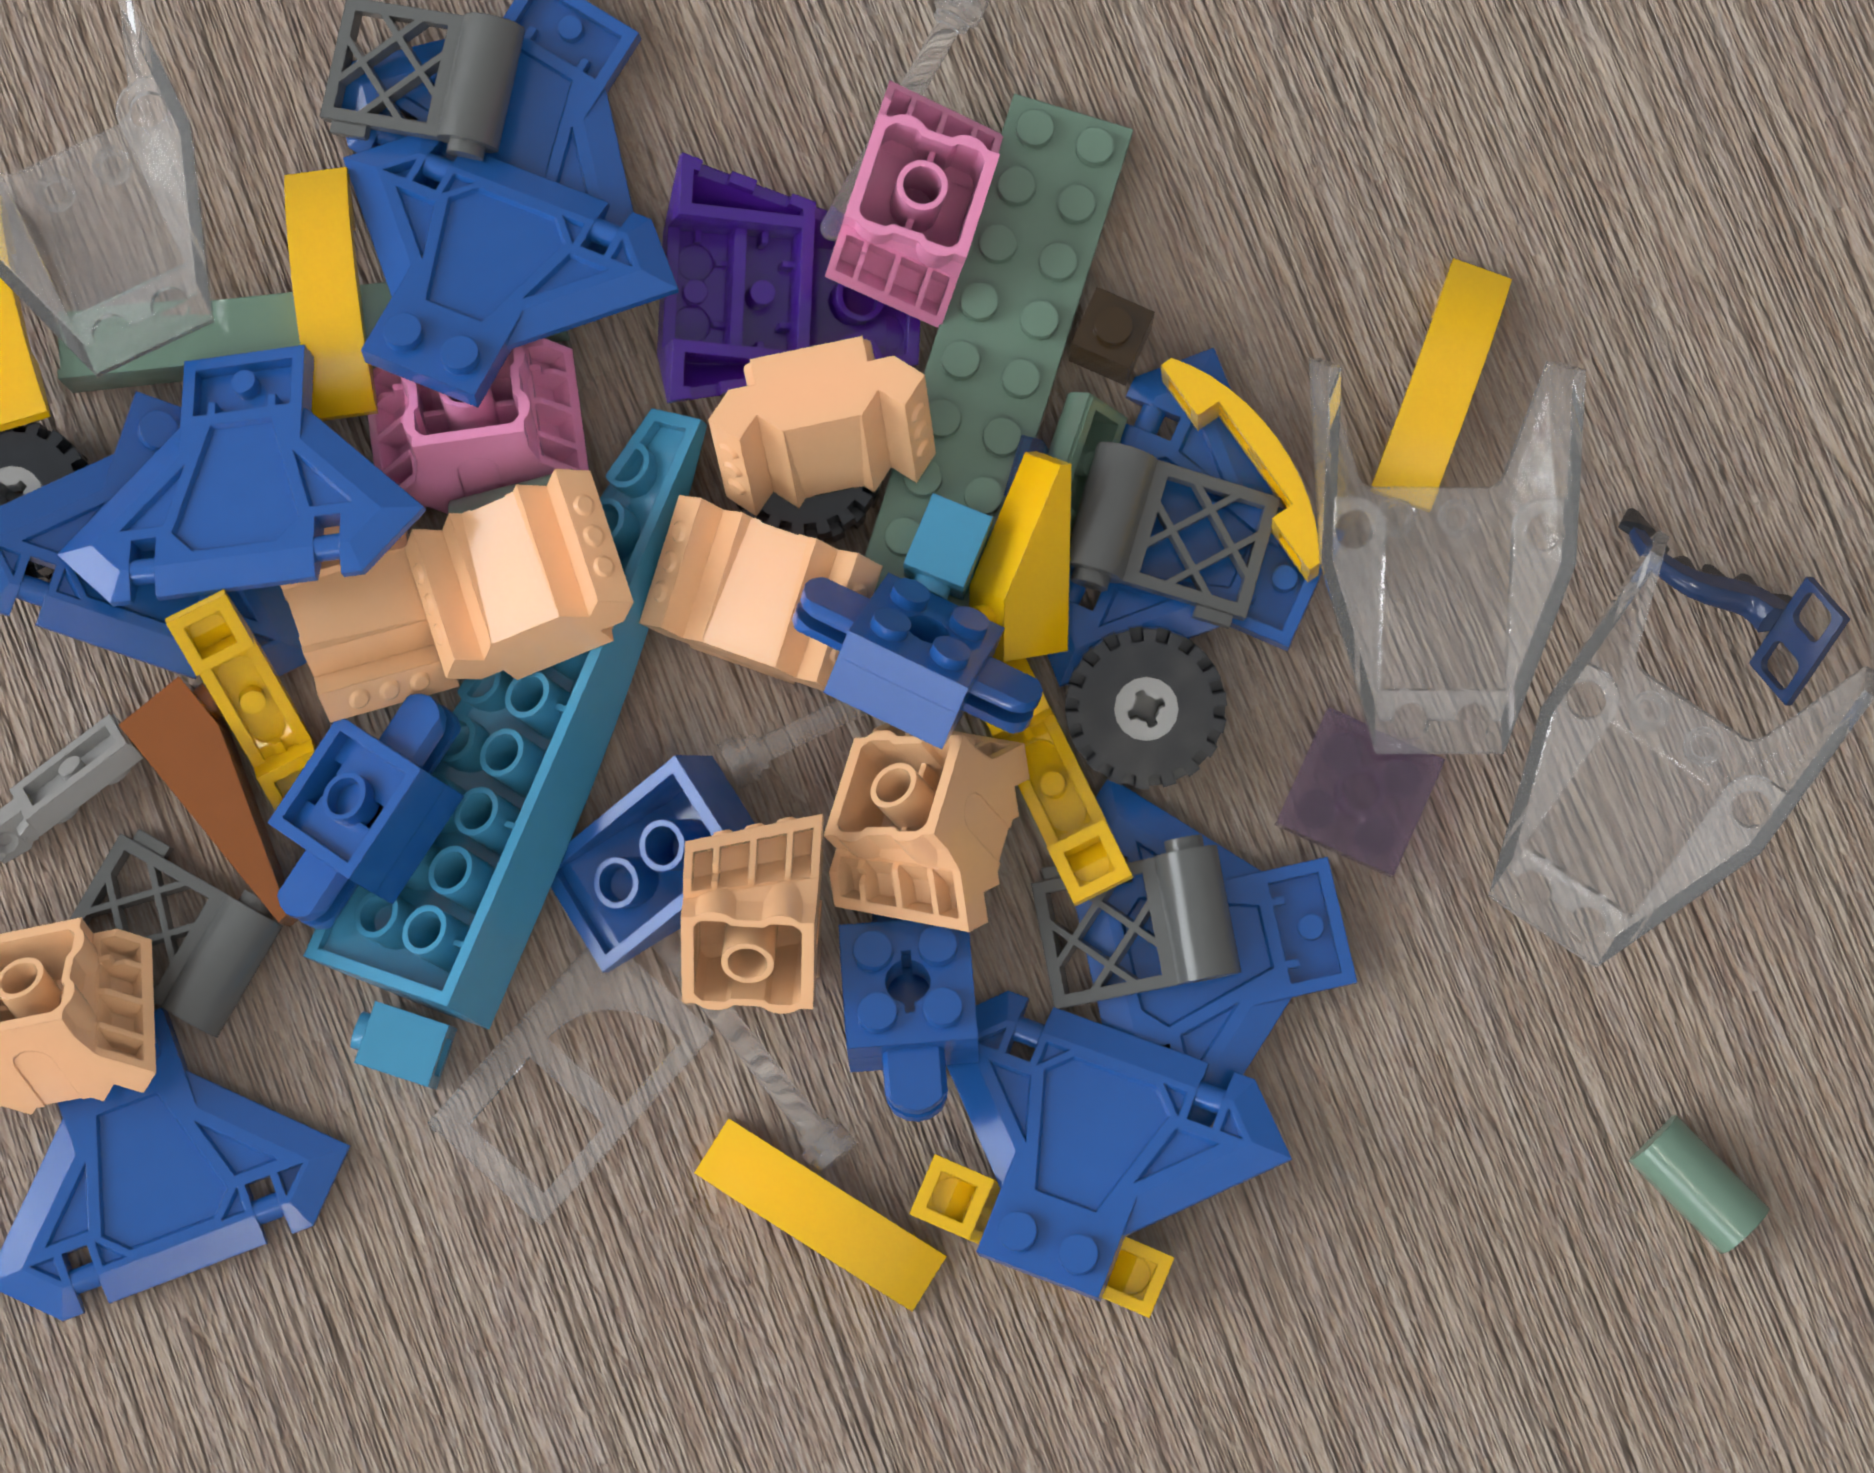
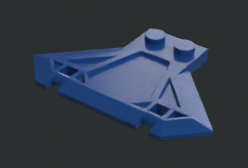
(558, 103)
(489, 262)
(242, 492)
(50, 516)
(1280, 590)
(1284, 934)
(1098, 1139)
(159, 1186)

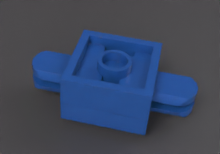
(915, 658)
(340, 795)
(908, 1008)

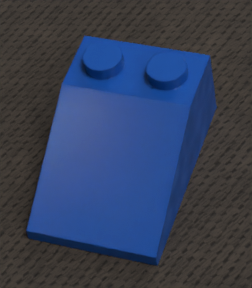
(627, 866)

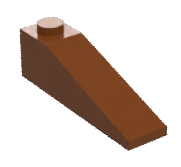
(201, 766)

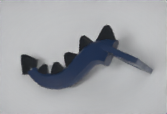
(1761, 608)

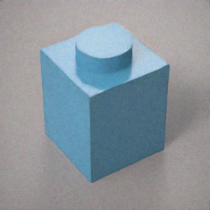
(947, 547)
(402, 1044)

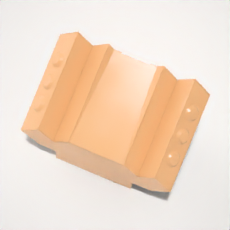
(821, 424)
(521, 580)
(734, 588)
(366, 635)
(923, 825)
(753, 916)
(74, 1014)

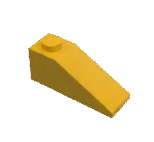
(1027, 562)

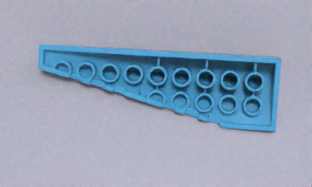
(524, 775)

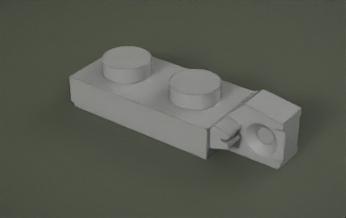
(64, 784)

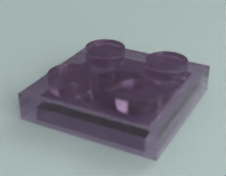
(1356, 798)

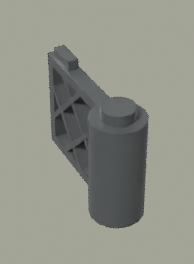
(470, 84)
(1119, 516)
(1187, 919)
(219, 947)

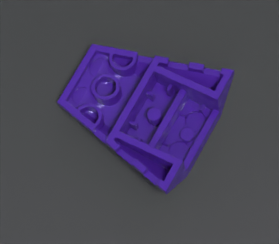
(754, 285)

